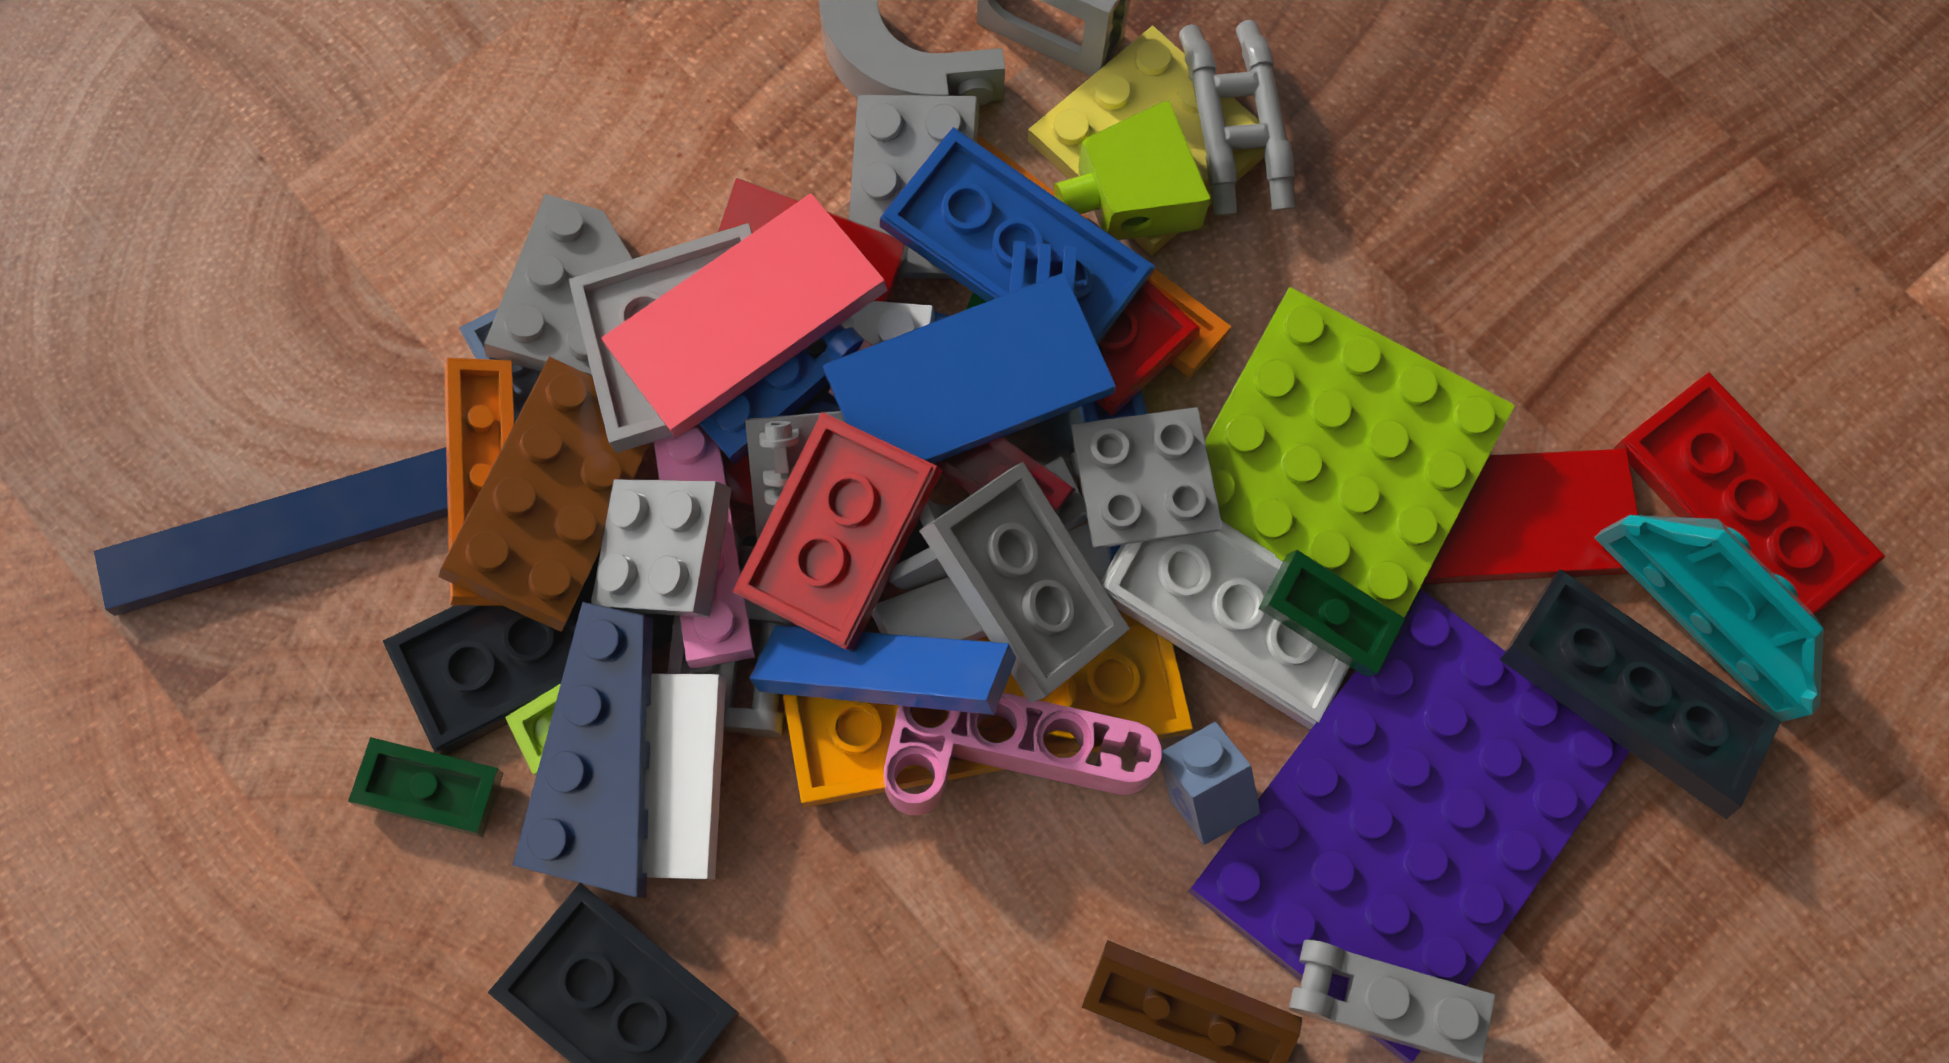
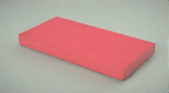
(744, 315)

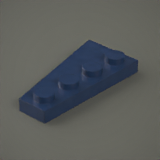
(589, 785)

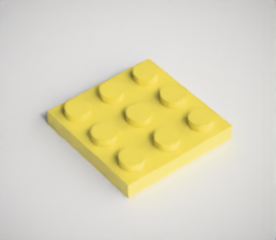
(1131, 82)

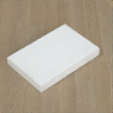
(683, 775)

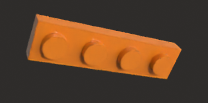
(477, 426)

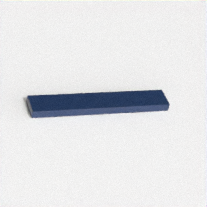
(273, 533)

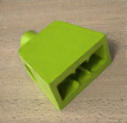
(1139, 178)

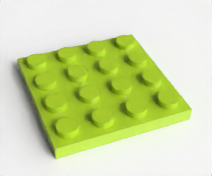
(1349, 449)

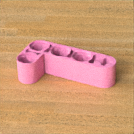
(1022, 752)

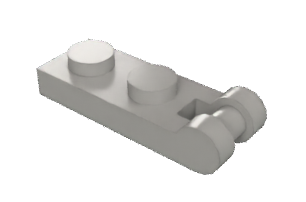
(1394, 1003)

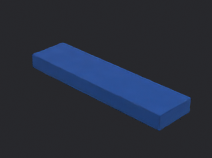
(886, 670)

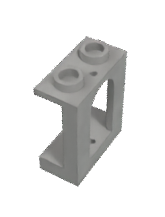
(1101, 37)

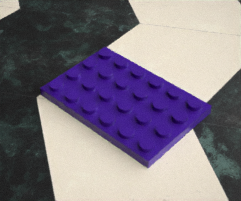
(1413, 811)

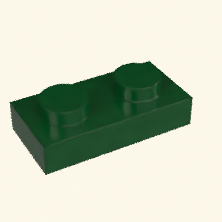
(1331, 613)
(426, 787)

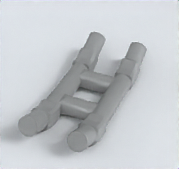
(1222, 139)

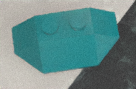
(1728, 605)

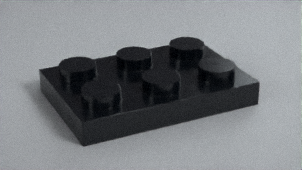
(610, 991)

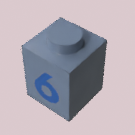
(1210, 783)

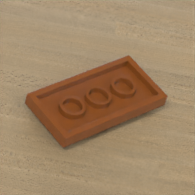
(543, 502)

